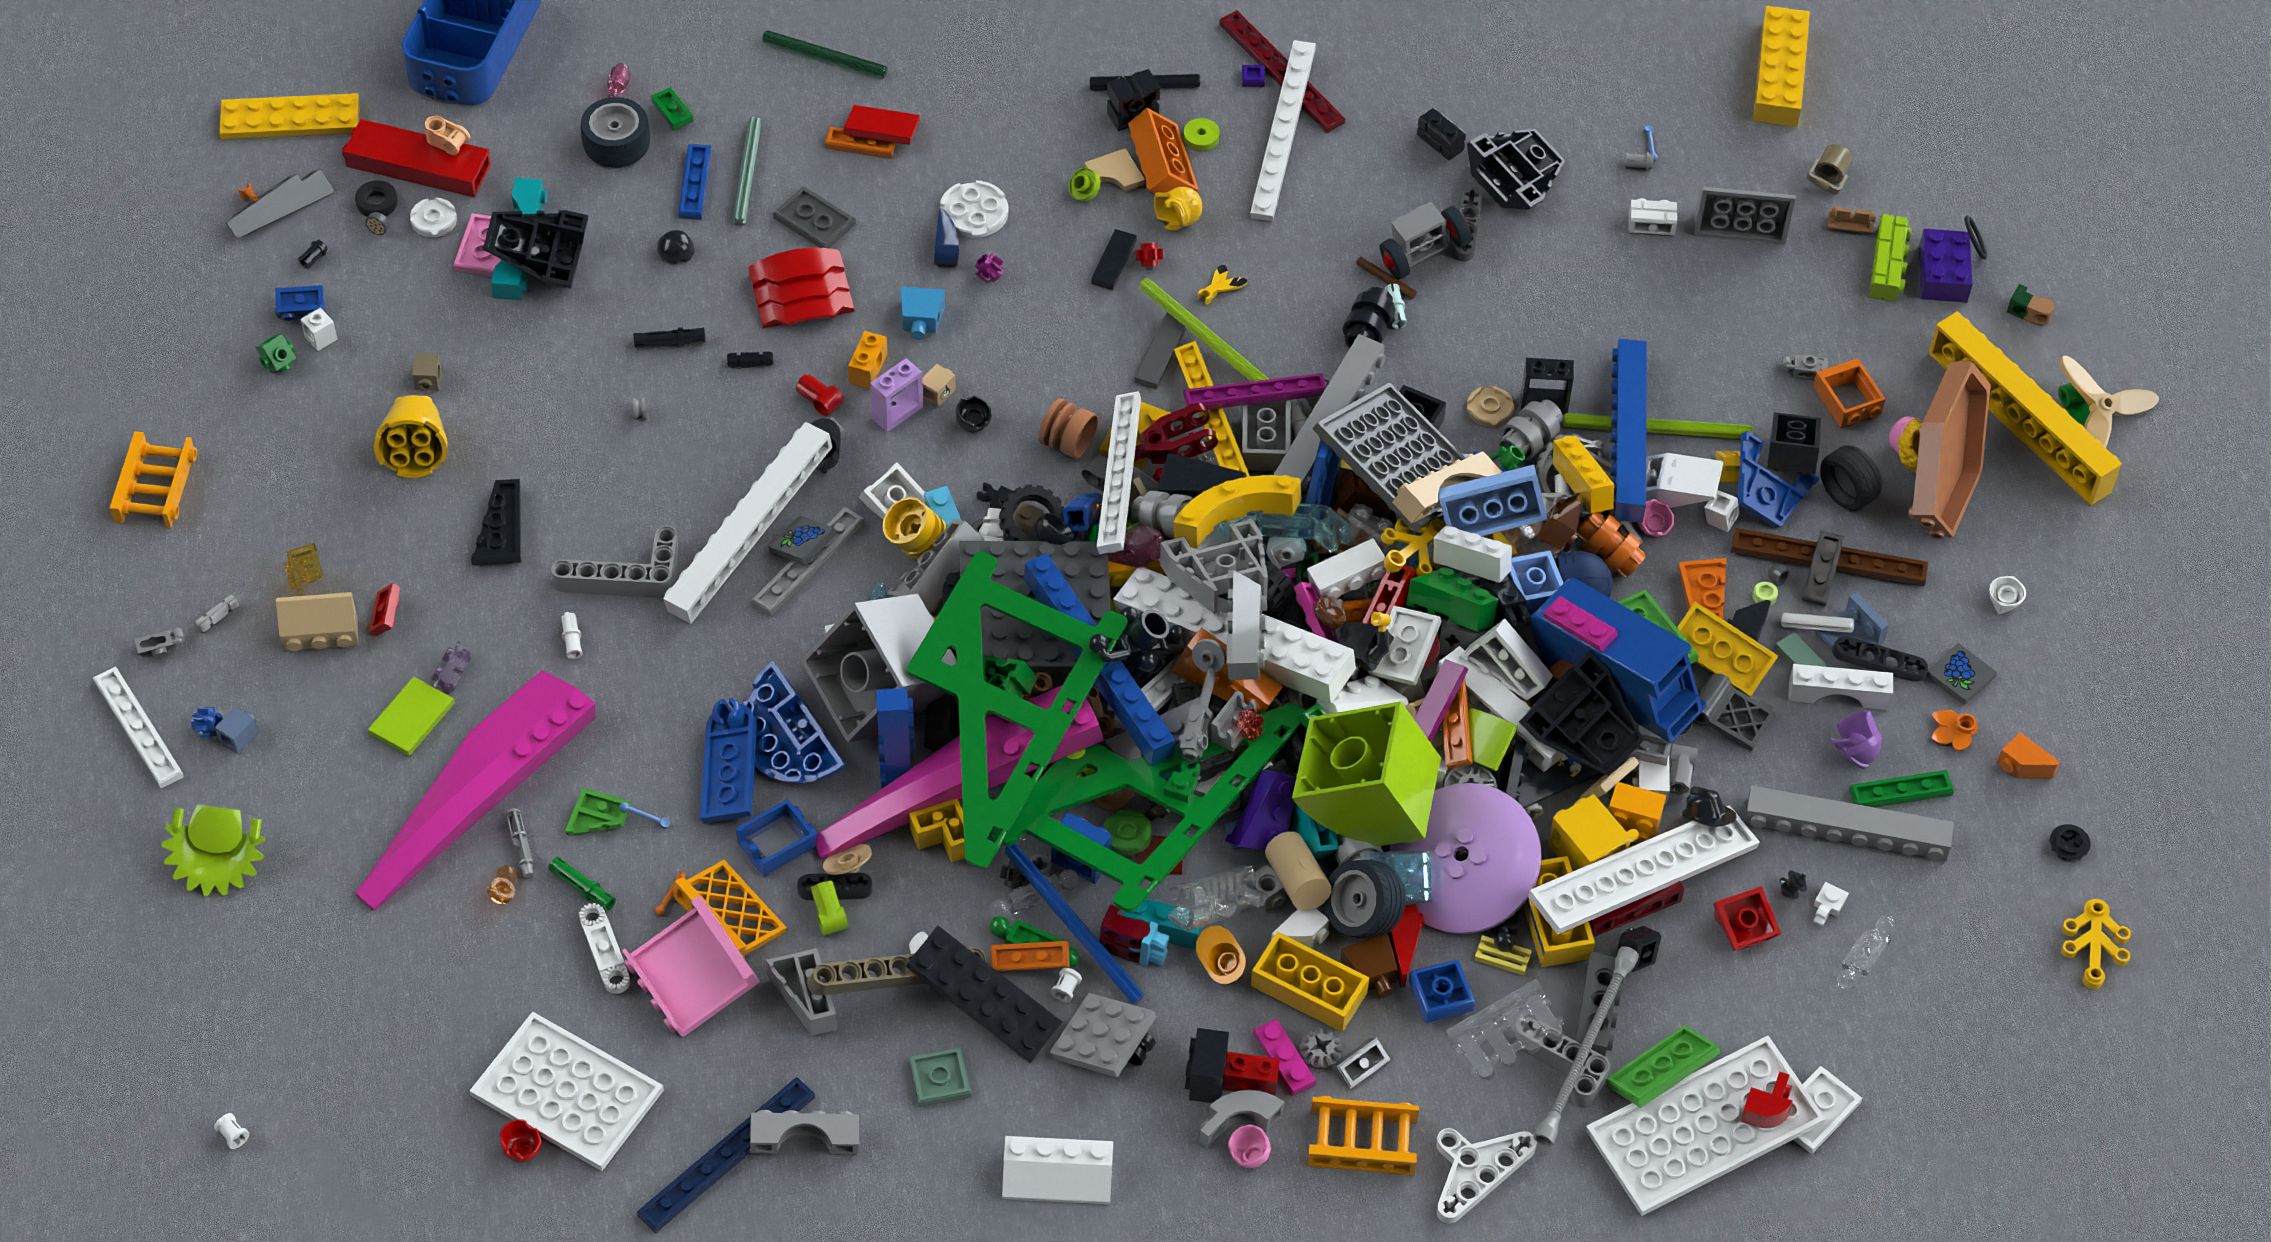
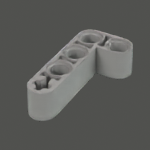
(1558, 1058)

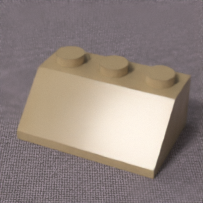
(317, 621)

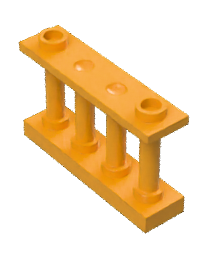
(134, 467)
(1359, 1159)

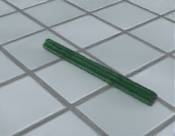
(825, 54)

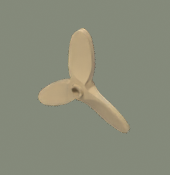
(2102, 404)

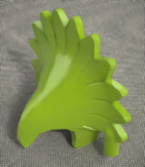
(212, 848)

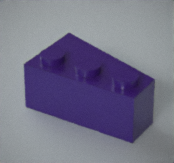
(1266, 812)

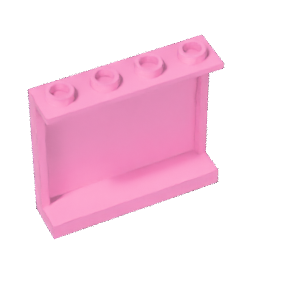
(691, 969)

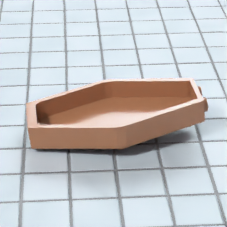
(1951, 450)

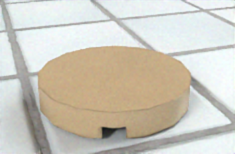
(1490, 406)

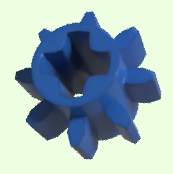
(206, 721)

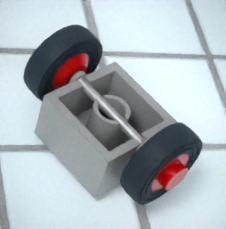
(1421, 236)

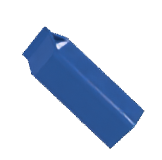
(1082, 511)

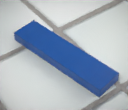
(694, 181)

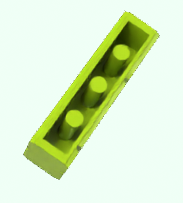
(1889, 256)

